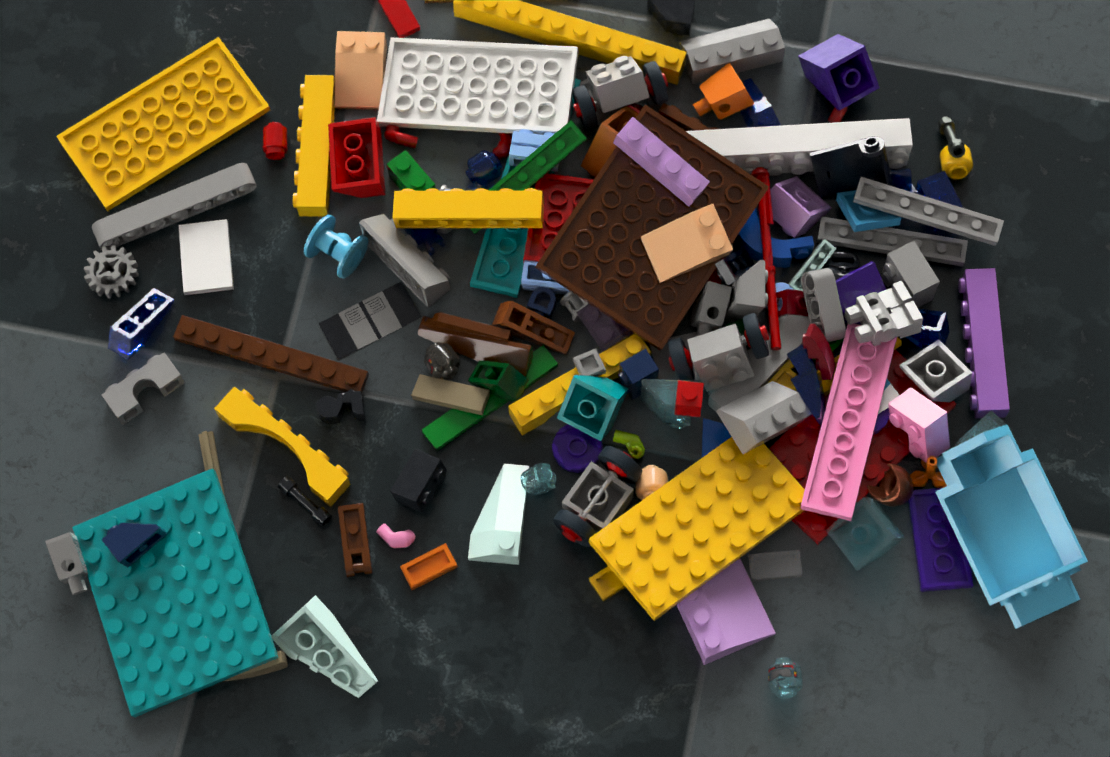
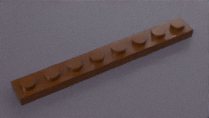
(270, 355)

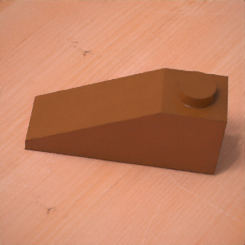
(533, 327)

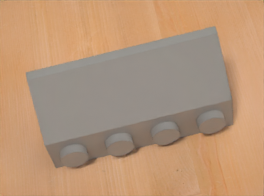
(742, 46)
(405, 259)

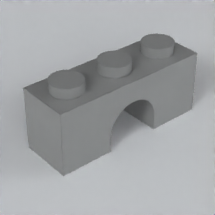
(157, 373)

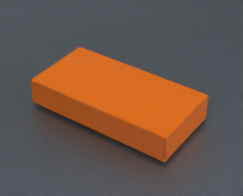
(428, 566)

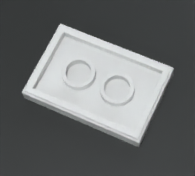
(206, 257)

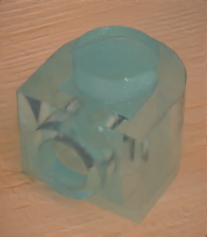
(538, 479)

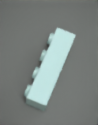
(814, 262)

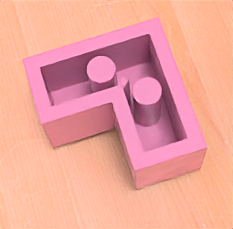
(923, 422)

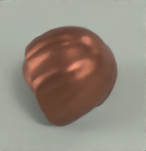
(894, 488)

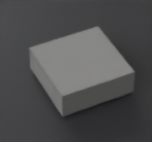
(589, 364)

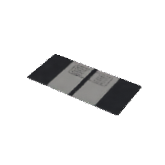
(370, 320)

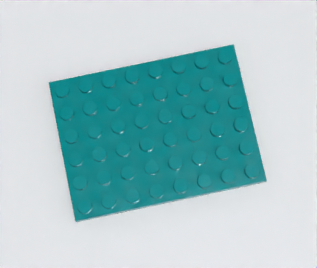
(186, 605)

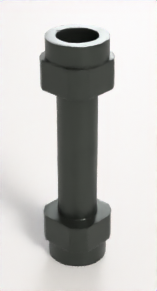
(955, 145)

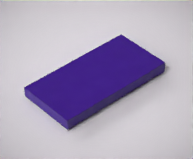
(937, 549)

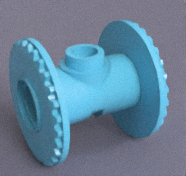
(336, 245)

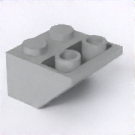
(748, 293)

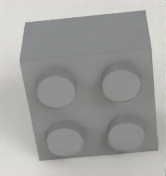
(911, 268)

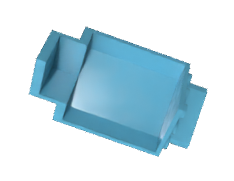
(1010, 525)

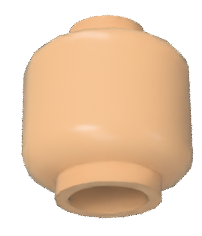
(650, 481)

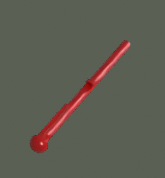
(766, 220)

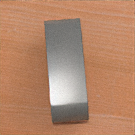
(824, 303)

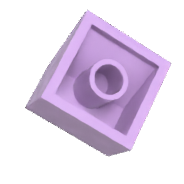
(796, 206)

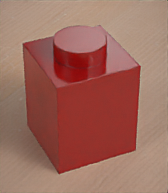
(689, 398)

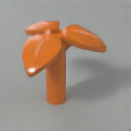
(920, 478)

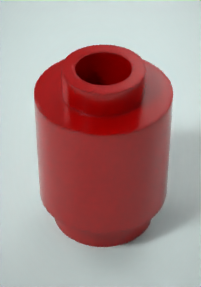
(275, 141)

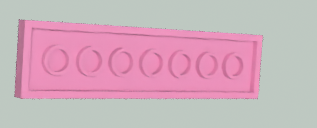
(847, 427)

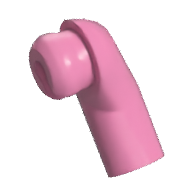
(396, 539)

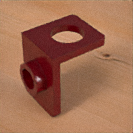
(793, 303)

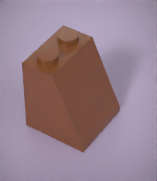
(602, 144)

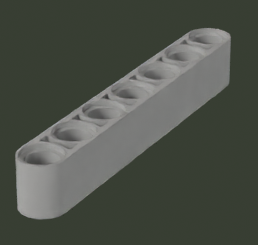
(174, 206)

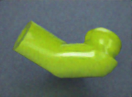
(632, 441)

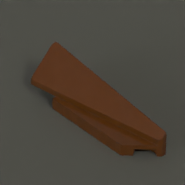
(477, 340)

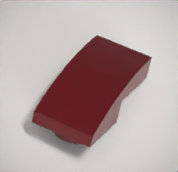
(819, 348)

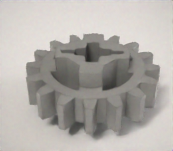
(109, 282)

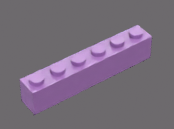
(984, 342)

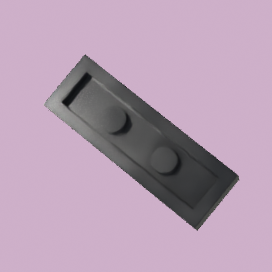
(734, 266)

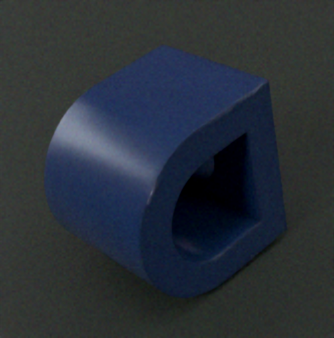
(542, 302)

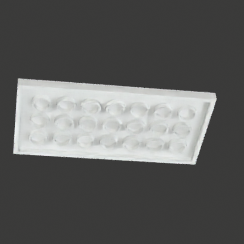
(477, 86)

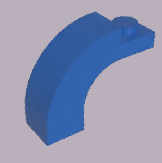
(782, 250)

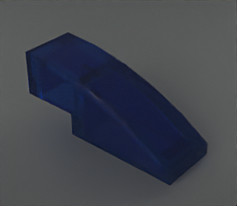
(808, 382)

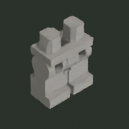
(885, 315)

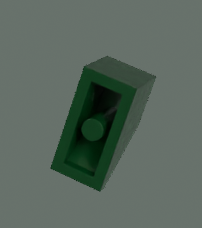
(500, 379)

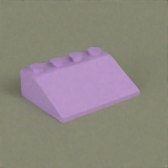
(725, 614)

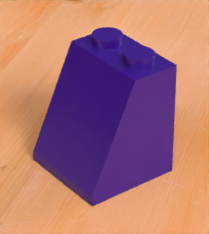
(840, 70)

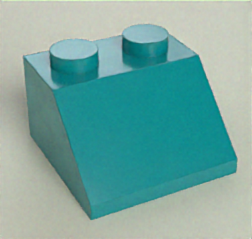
(592, 404)

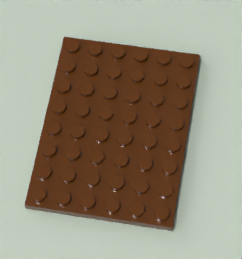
(600, 243)

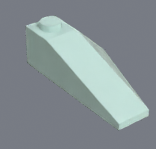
(500, 523)
(321, 643)

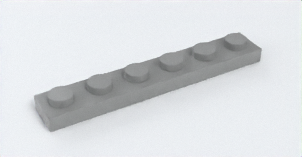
(928, 211)
(887, 239)

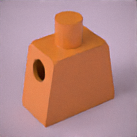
(723, 94)

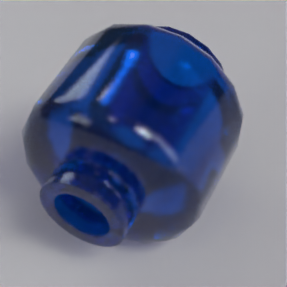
(483, 167)

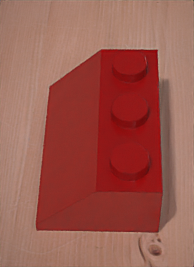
(357, 158)

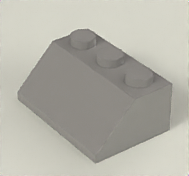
(763, 415)

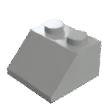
(938, 373)

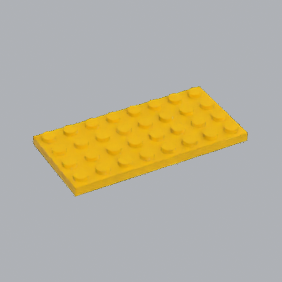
(163, 123)
(698, 524)

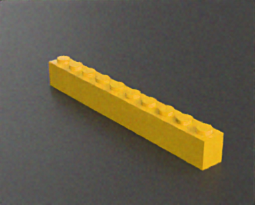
(564, 30)

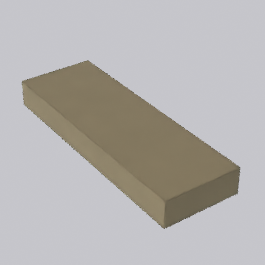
(451, 394)

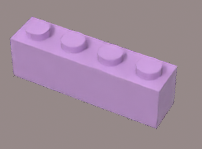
(661, 161)

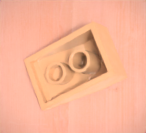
(359, 69)
(687, 243)

